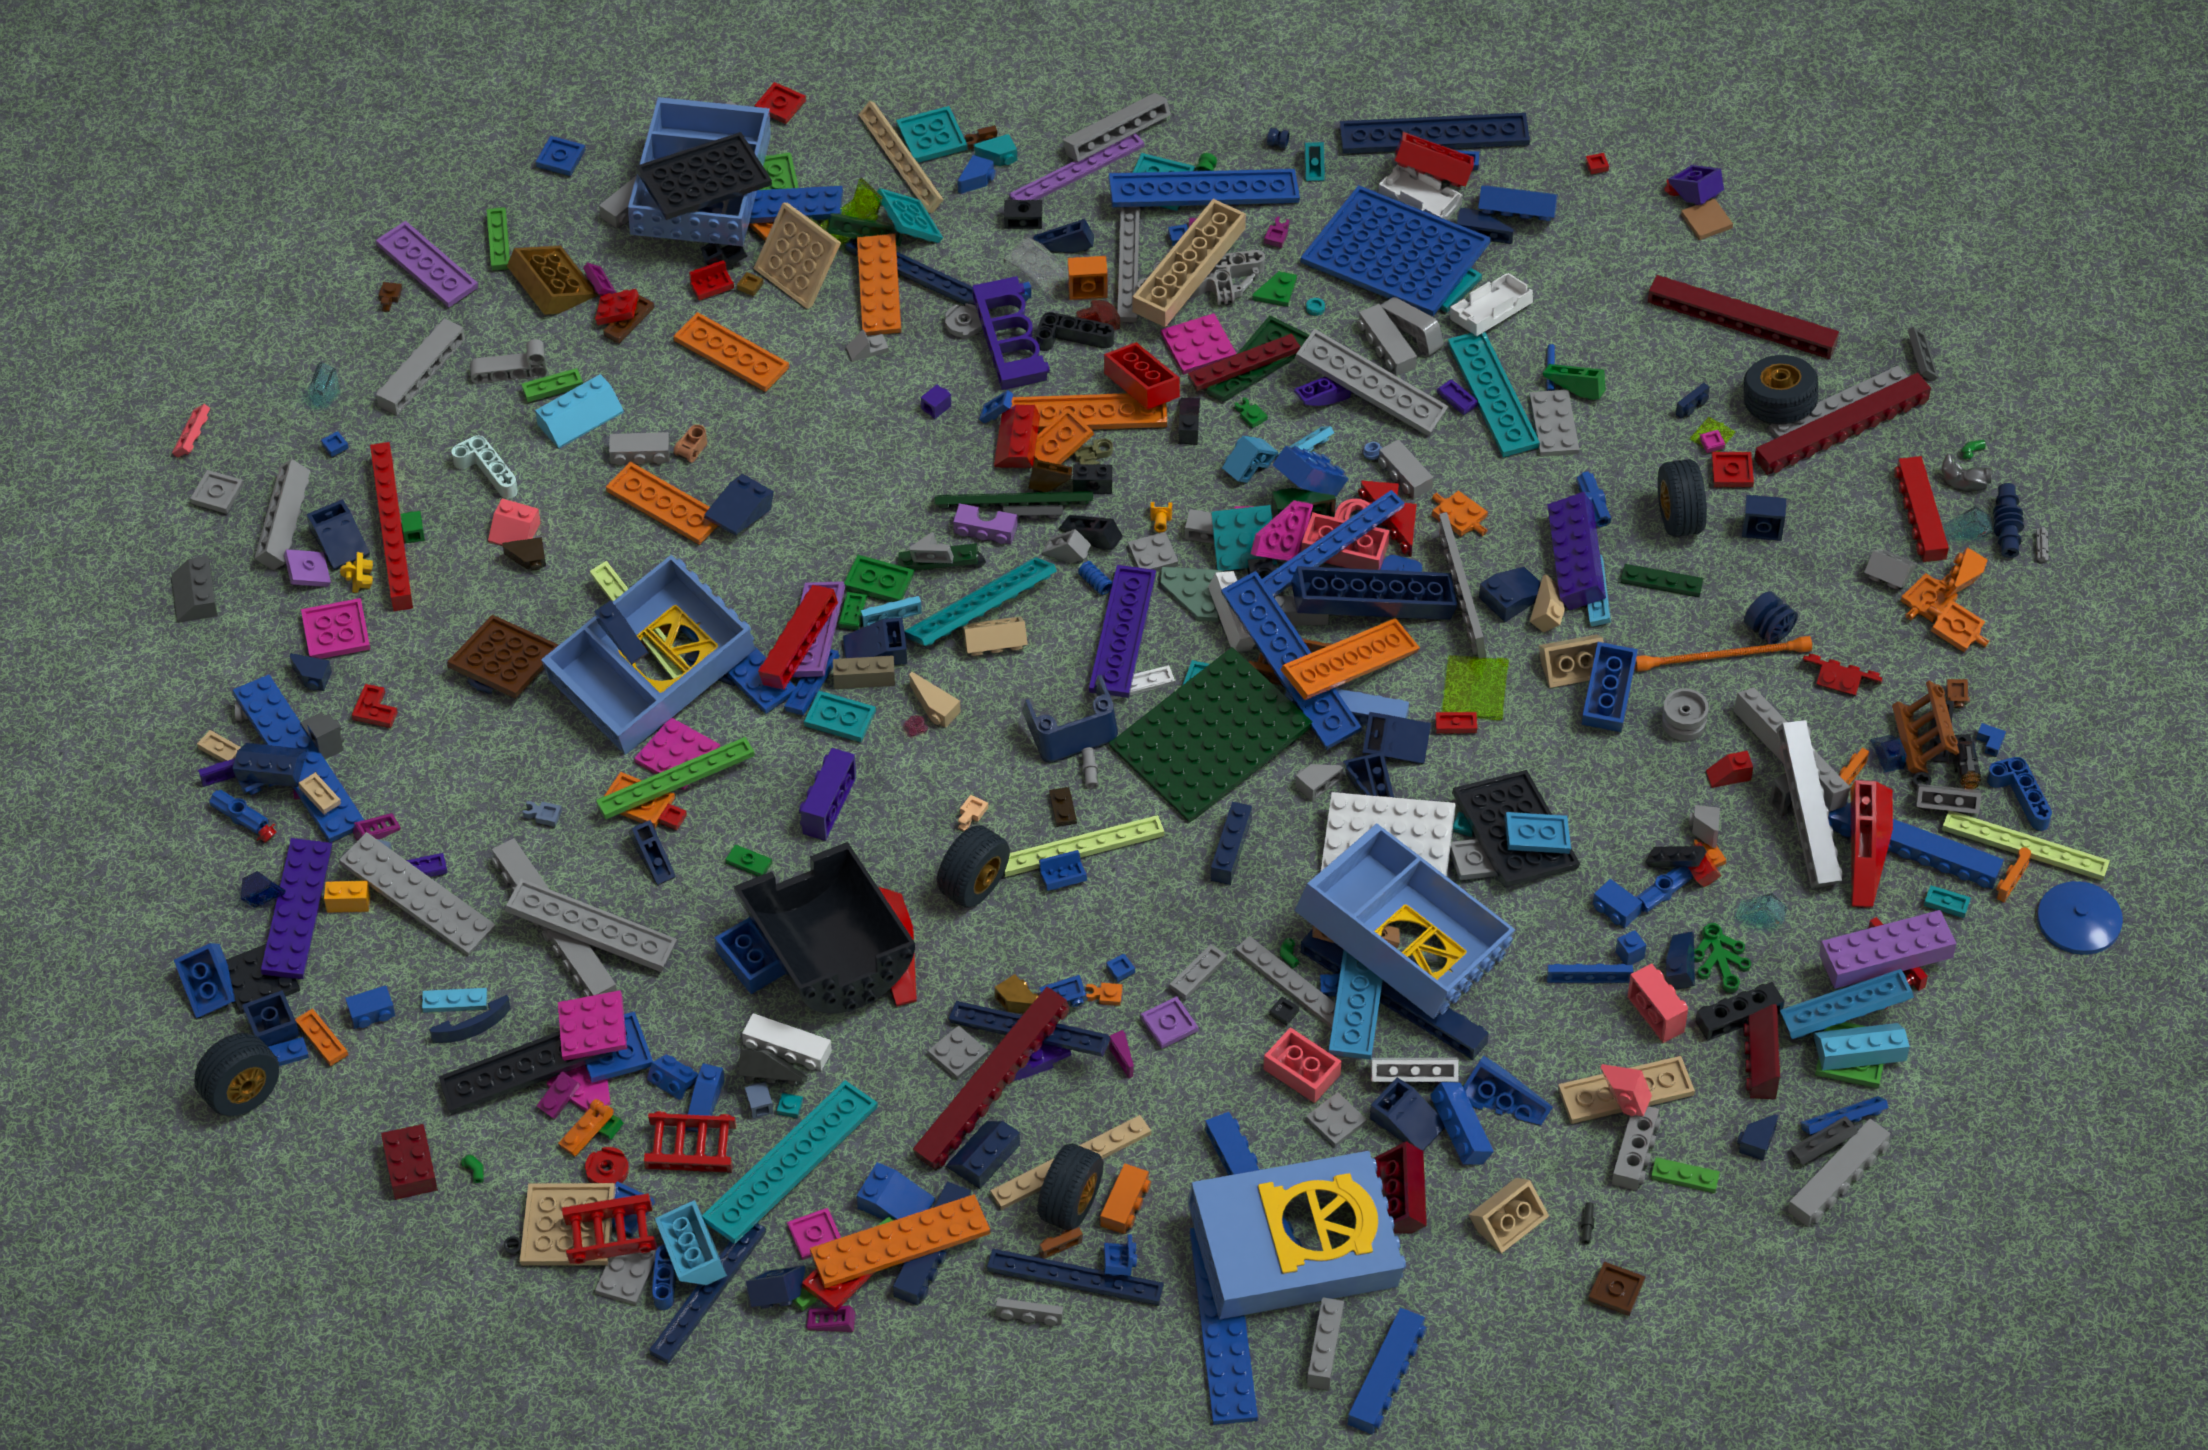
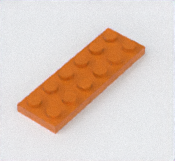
(879, 284)
(731, 351)
(662, 502)

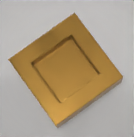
(750, 284)

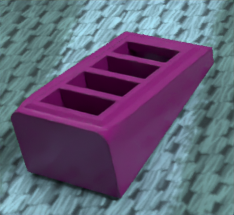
(364, 826)
(1119, 1048)
(839, 1326)

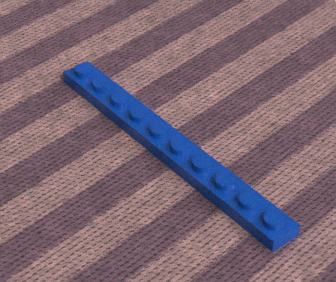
(1335, 541)

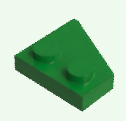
(1277, 289)

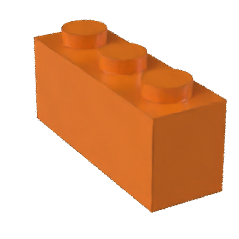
(1125, 1199)

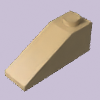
(1548, 606)
(938, 704)

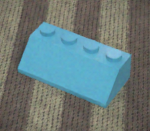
(578, 411)
(1862, 1046)
(690, 1245)

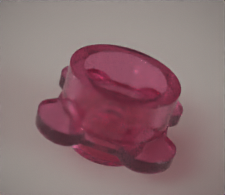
(916, 720)

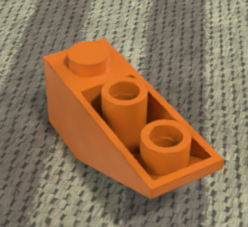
(1965, 572)

